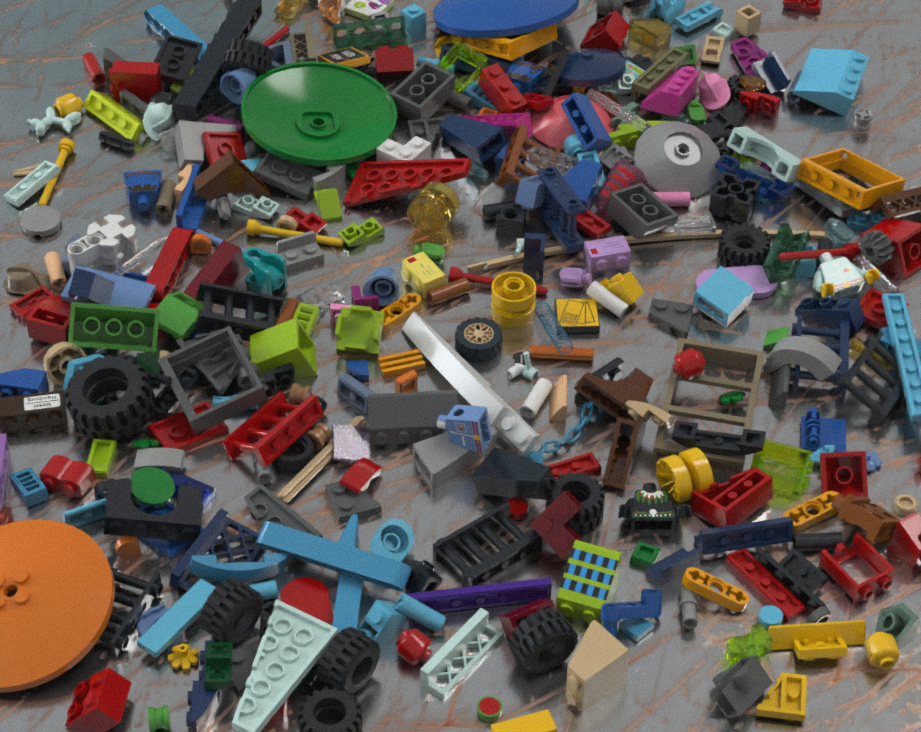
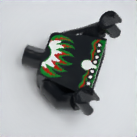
(653, 511)

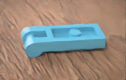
(698, 16)

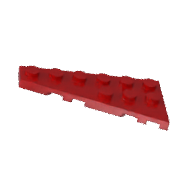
(391, 178)

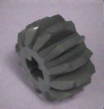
(876, 247)

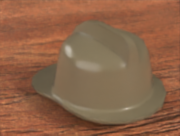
(23, 279)

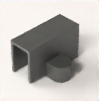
(740, 686)

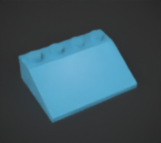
(831, 78)

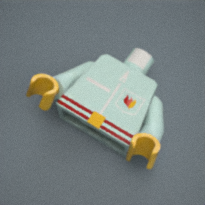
(840, 277)

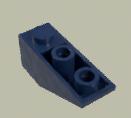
(831, 311)

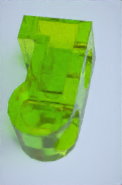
(755, 643)

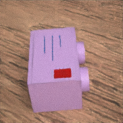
(607, 254)

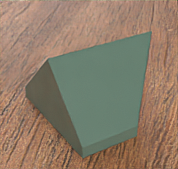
(898, 622)

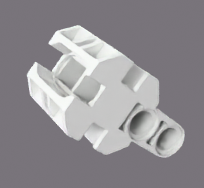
(101, 253)

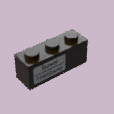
(33, 411)

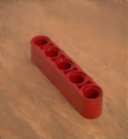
(170, 262)

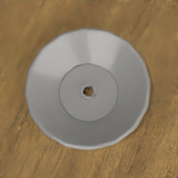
(671, 170)

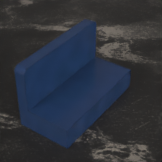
(773, 72)
(534, 253)
(672, 567)

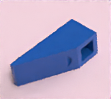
(23, 382)

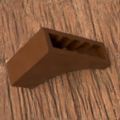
(226, 177)
(614, 394)
(624, 446)

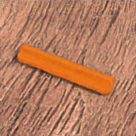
(551, 352)

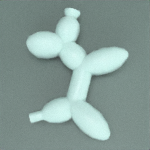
(40, 125)

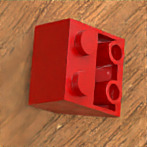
(394, 60)
(99, 702)

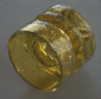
(433, 208)

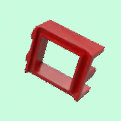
(870, 557)

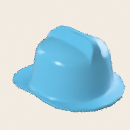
(393, 539)

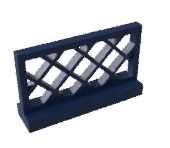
(205, 542)

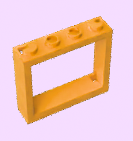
(509, 48)
(818, 173)

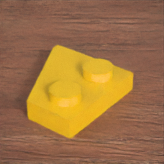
(785, 698)

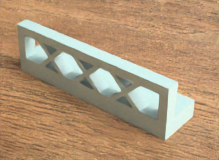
(455, 647)

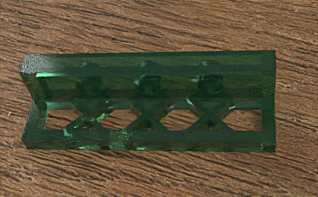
(368, 38)
(784, 243)

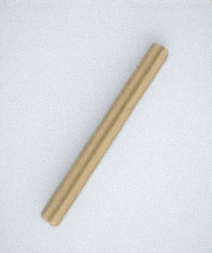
(312, 468)

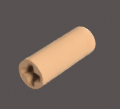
(55, 270)

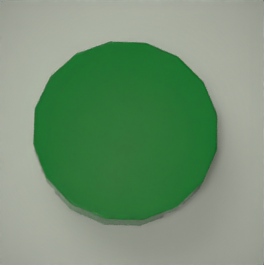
(152, 487)

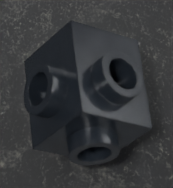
(422, 577)

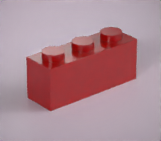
(501, 90)

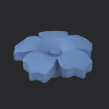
(872, 461)

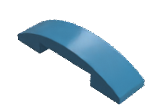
(208, 568)

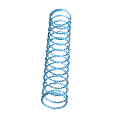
(550, 331)

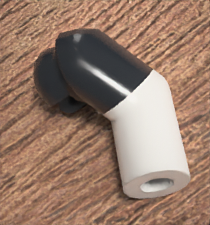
(519, 366)

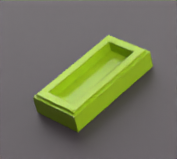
(102, 456)

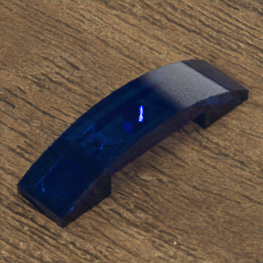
(775, 191)

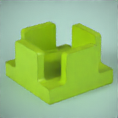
(359, 330)

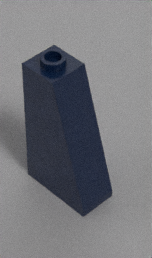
(472, 137)

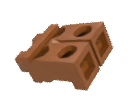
(866, 515)

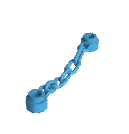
(537, 457)

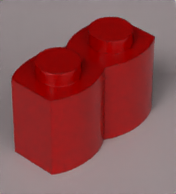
(67, 476)

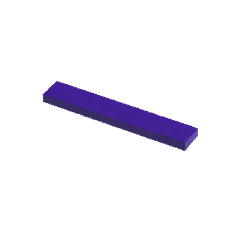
(485, 595)

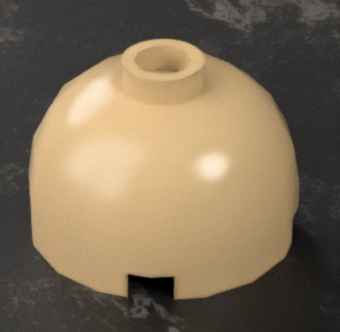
(57, 360)

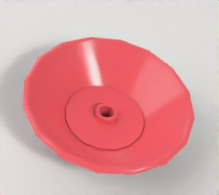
(553, 125)

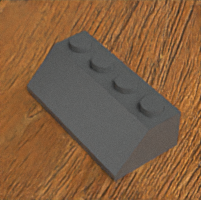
(407, 415)

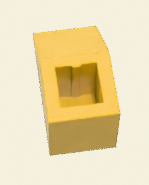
(624, 287)

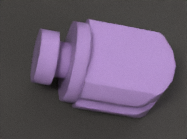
(574, 277)

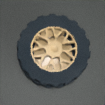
(478, 339)

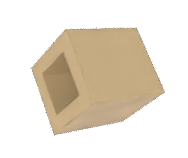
(747, 20)

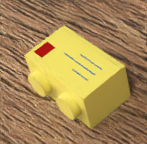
(422, 273)

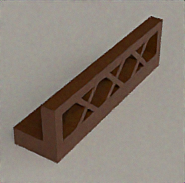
(898, 201)

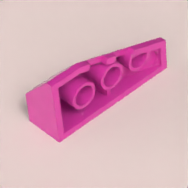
(508, 122)

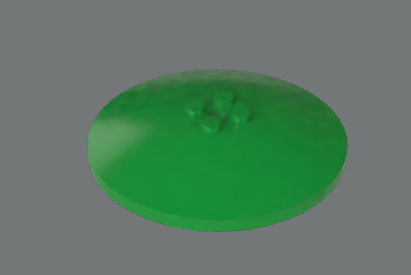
(292, 98)

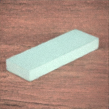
(32, 183)

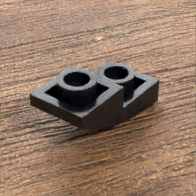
(278, 378)

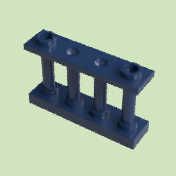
(561, 210)
(841, 348)

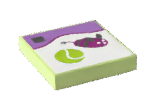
(364, 8)

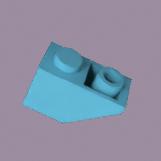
(382, 622)

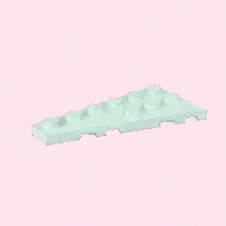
(282, 660)

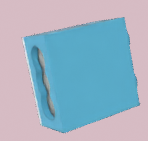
(723, 296)

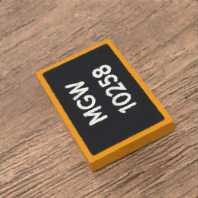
(348, 57)

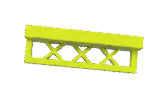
(114, 115)

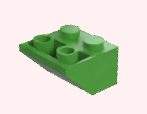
(178, 314)

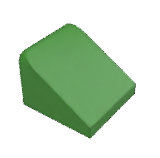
(774, 335)

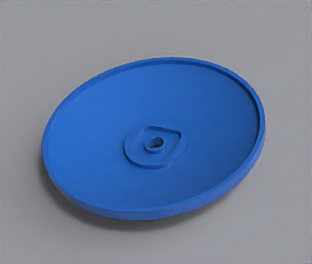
(499, 17)

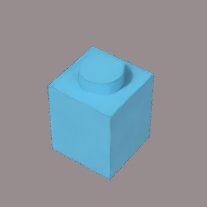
(414, 19)

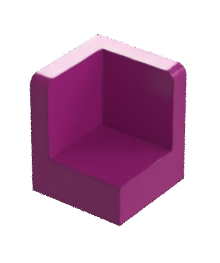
(369, 301)

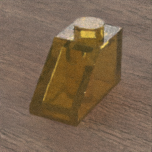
(650, 32)

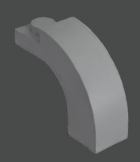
(804, 352)

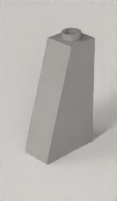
(442, 460)

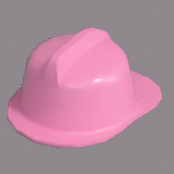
(713, 91)

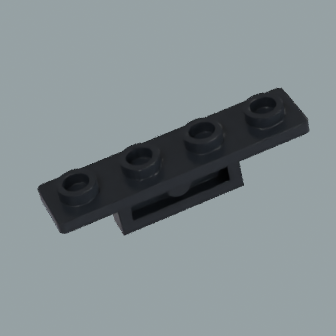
(799, 572)

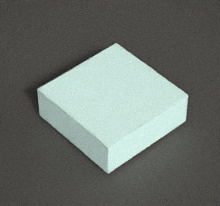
(723, 30)

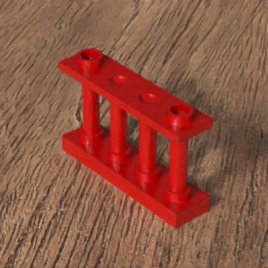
(281, 436)

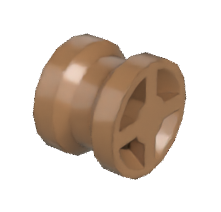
(299, 394)
(319, 435)

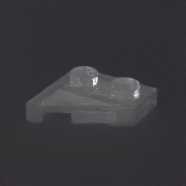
(695, 222)

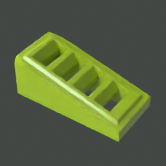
(308, 313)

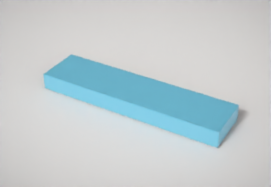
(176, 619)

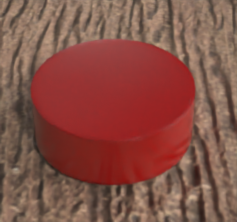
(518, 508)

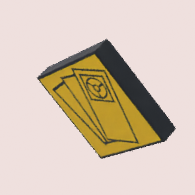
(577, 315)

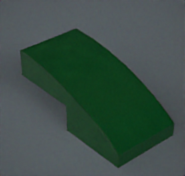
(218, 666)

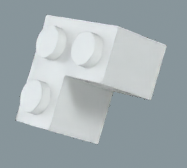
(414, 150)

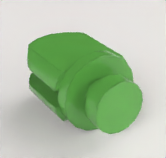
(696, 113)
(433, 251)

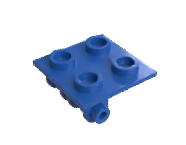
(822, 431)

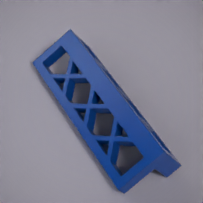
(191, 207)

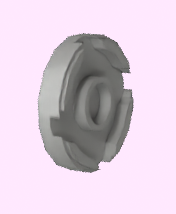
(40, 221)

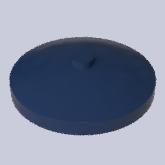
(592, 67)

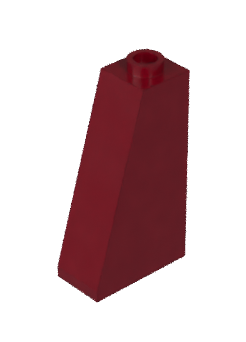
(223, 268)

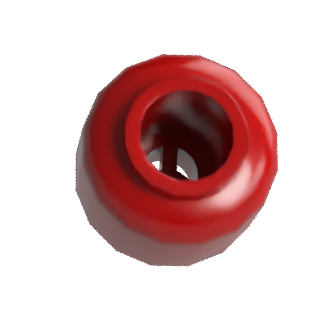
(689, 364)
(414, 646)

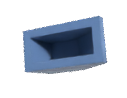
(530, 192)

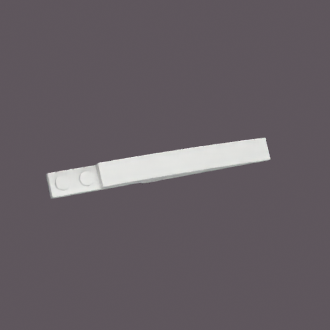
(470, 383)

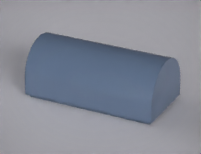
(354, 391)

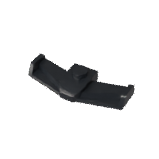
(723, 124)

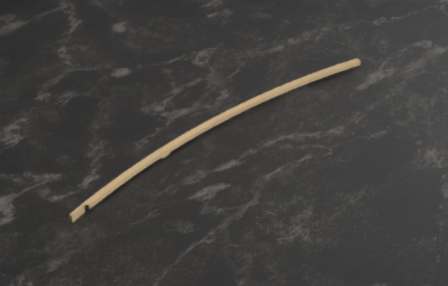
(630, 239)

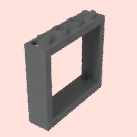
(200, 350)

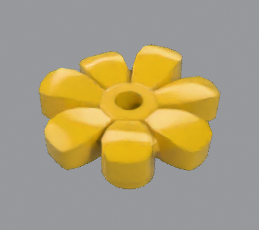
(183, 656)

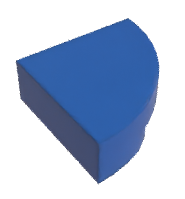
(359, 369)

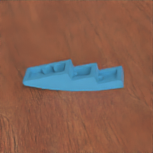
(348, 602)

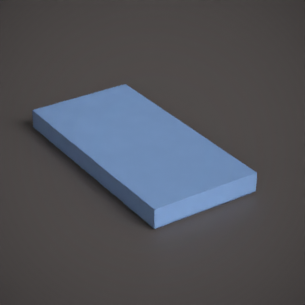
(125, 292)

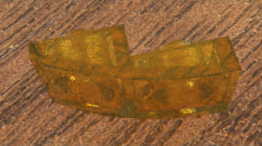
(290, 8)

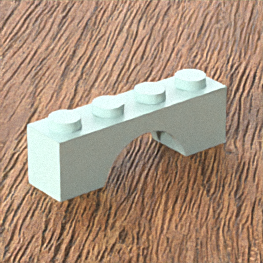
(752, 144)

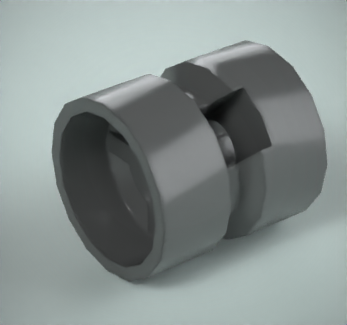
(605, 7)

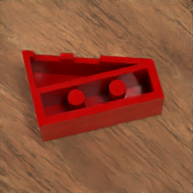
(733, 500)

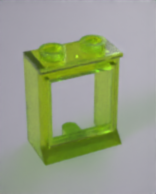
(788, 456)

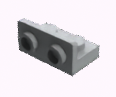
(615, 153)
(300, 250)

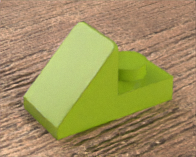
(328, 204)

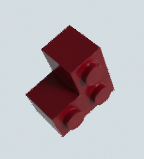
(554, 526)

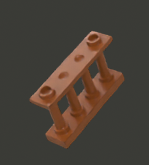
(514, 151)

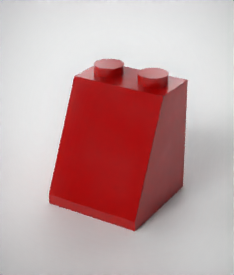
(907, 244)

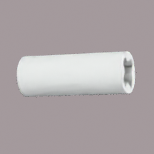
(607, 299)
(536, 398)

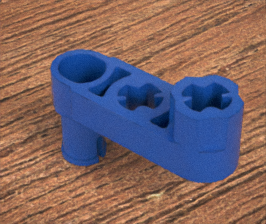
(648, 607)

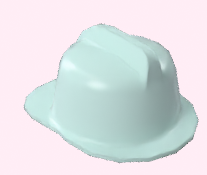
(157, 119)

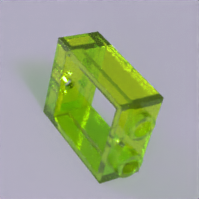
(468, 55)

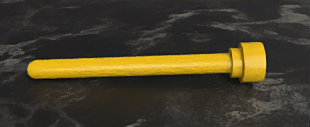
(65, 149)
(254, 228)

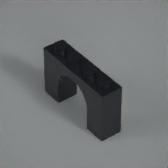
(126, 520)

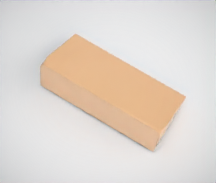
(558, 400)

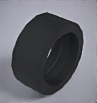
(296, 463)

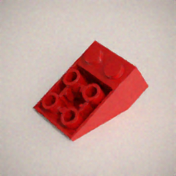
(50, 321)

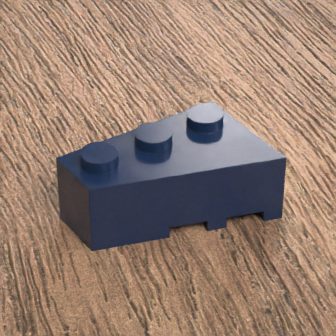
(90, 287)

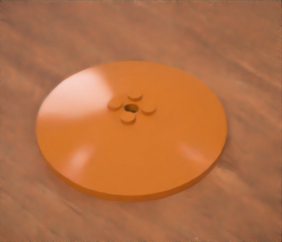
(59, 601)

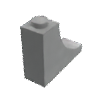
(190, 141)

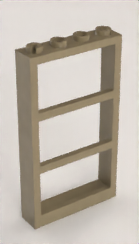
(718, 354)

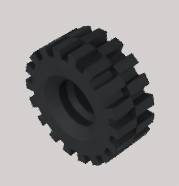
(736, 238)

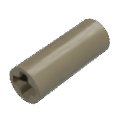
(165, 197)

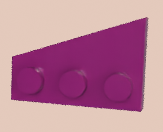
(747, 53)

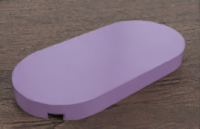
(751, 274)

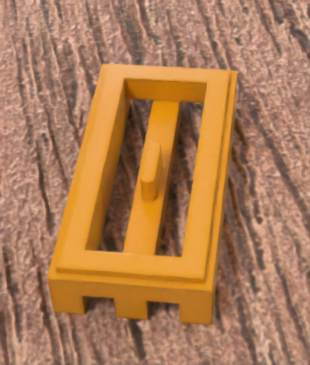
(401, 361)

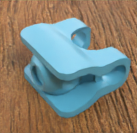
(666, 9)

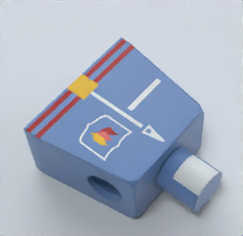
(467, 427)

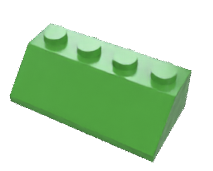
(113, 327)

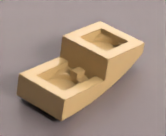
(712, 49)

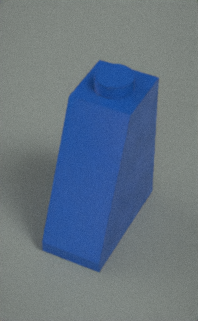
(585, 180)

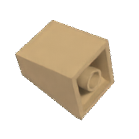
(595, 667)

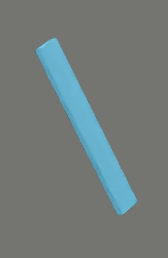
(905, 350)

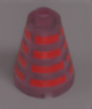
(620, 177)

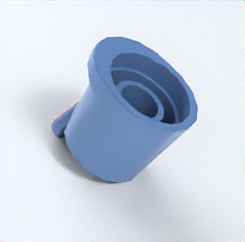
(236, 82)
(383, 283)

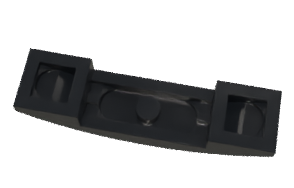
(716, 442)

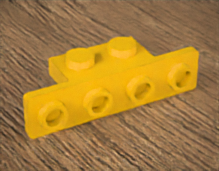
(818, 639)

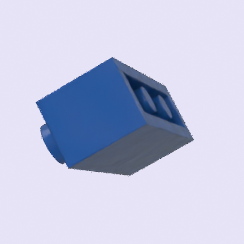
(586, 122)

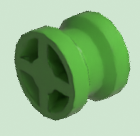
(159, 718)

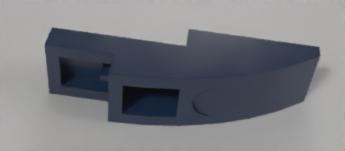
(202, 701)

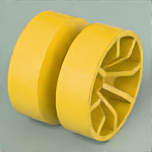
(513, 299)
(684, 474)

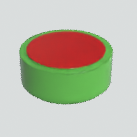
(489, 709)

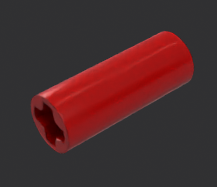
(93, 68)

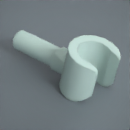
(520, 246)
(529, 371)

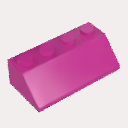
(673, 92)

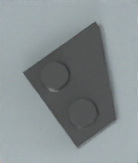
(671, 315)

